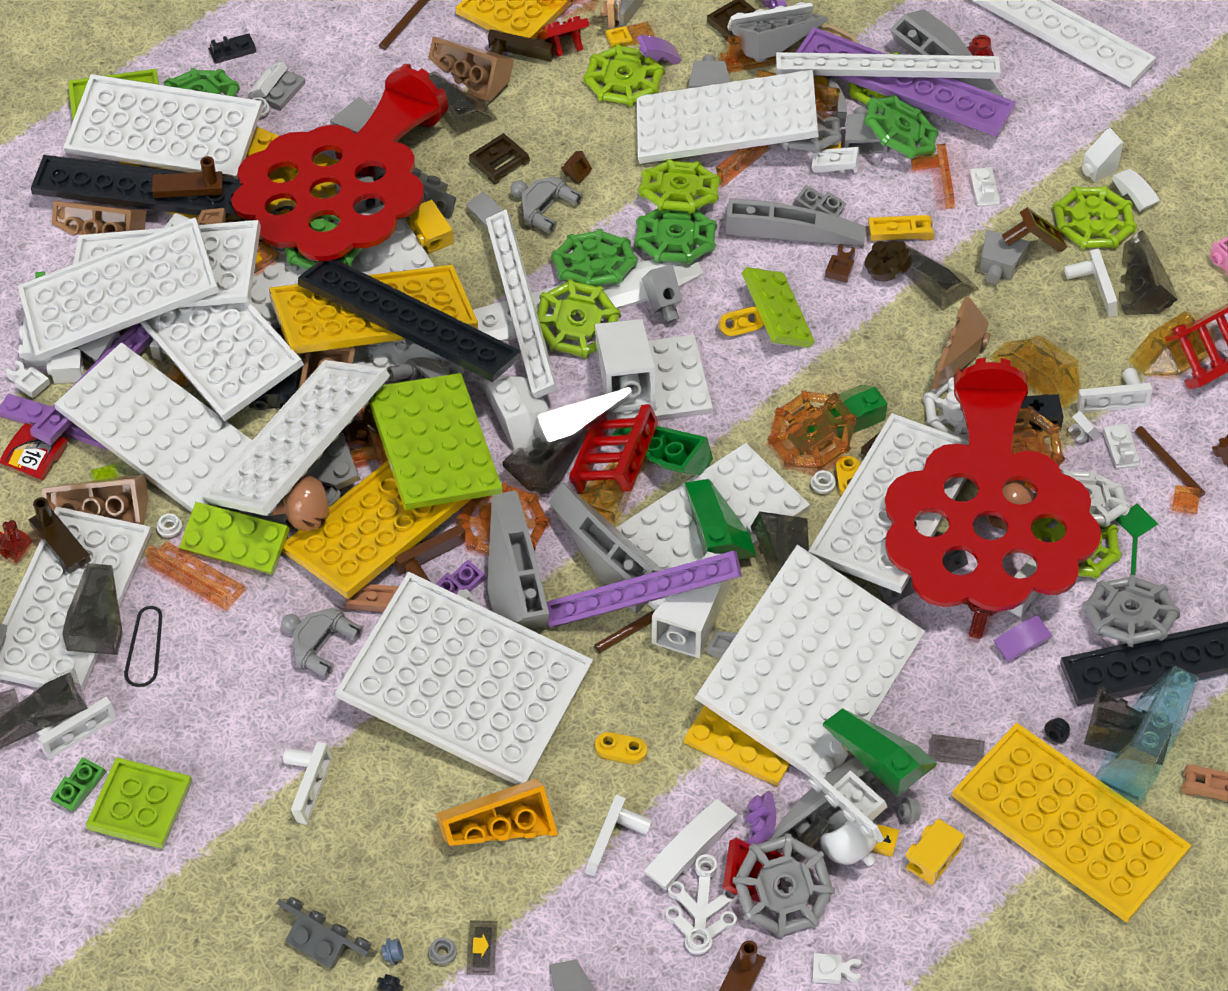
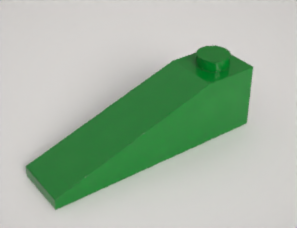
(863, 402)
(676, 450)
(716, 522)
(885, 754)

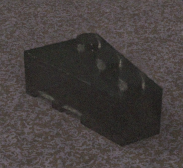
(778, 538)
(1115, 724)

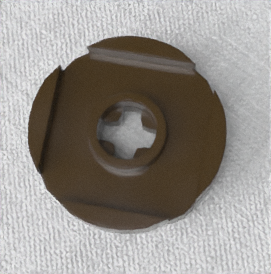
(882, 251)

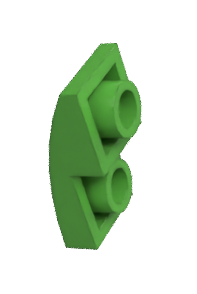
(76, 788)

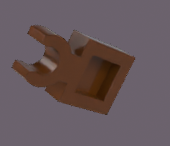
(841, 266)

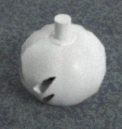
(846, 843)

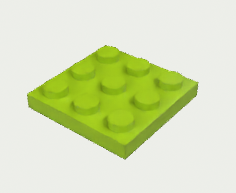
(139, 803)

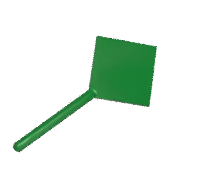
(1136, 524)

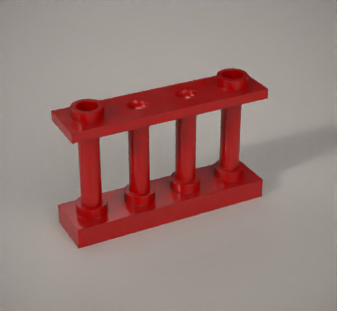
(1219, 365)
(628, 460)

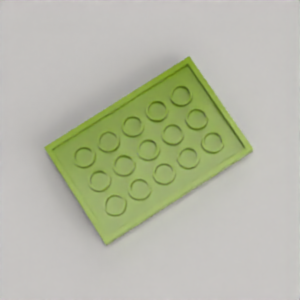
(434, 441)

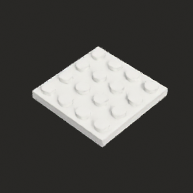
(678, 380)

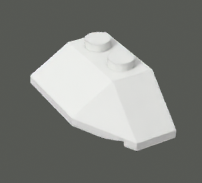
(514, 407)

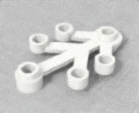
(701, 910)

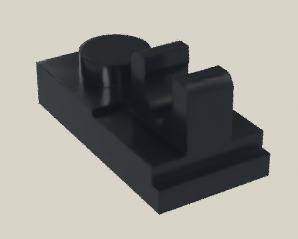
(232, 48)

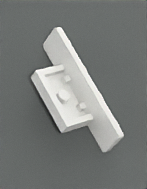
(762, 15)
(855, 799)

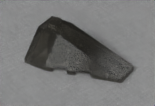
(464, 110)
(937, 280)
(1146, 281)
(564, 424)
(540, 468)
(94, 613)
(45, 706)

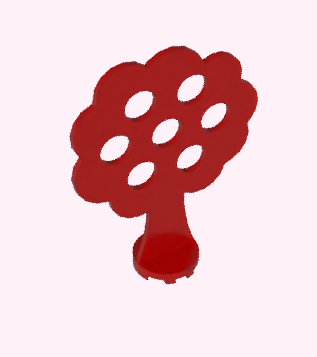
(405, 103)
(990, 404)

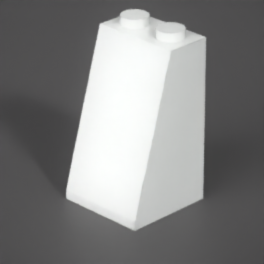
(626, 362)
(687, 619)

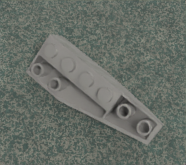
(926, 35)
(790, 222)
(602, 545)
(513, 571)
(815, 803)

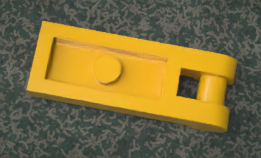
(901, 228)

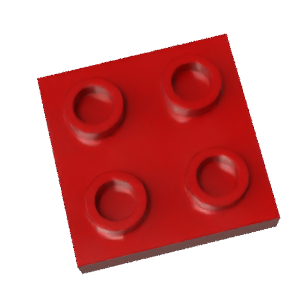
(571, 26)

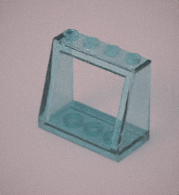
(1135, 766)

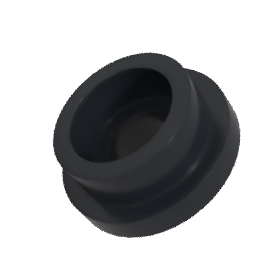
(1057, 730)
(389, 983)

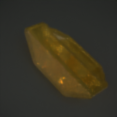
(1165, 357)
(1046, 366)

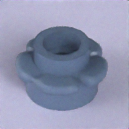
(392, 950)

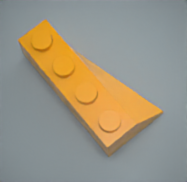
(499, 816)

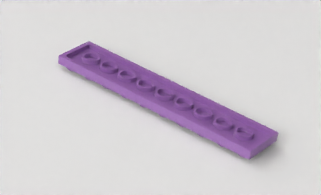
(936, 95)

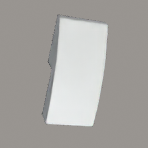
(1138, 189)

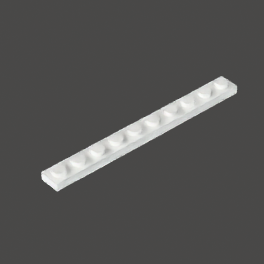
(889, 65)
(521, 304)

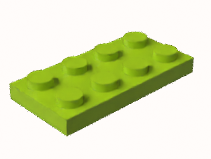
(778, 307)
(234, 538)

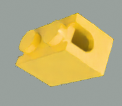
(431, 227)
(934, 851)

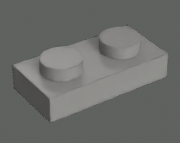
(284, 90)

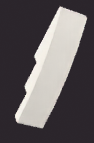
(690, 843)

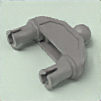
(540, 197)
(422, 368)
(314, 633)

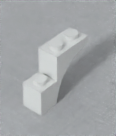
(63, 367)

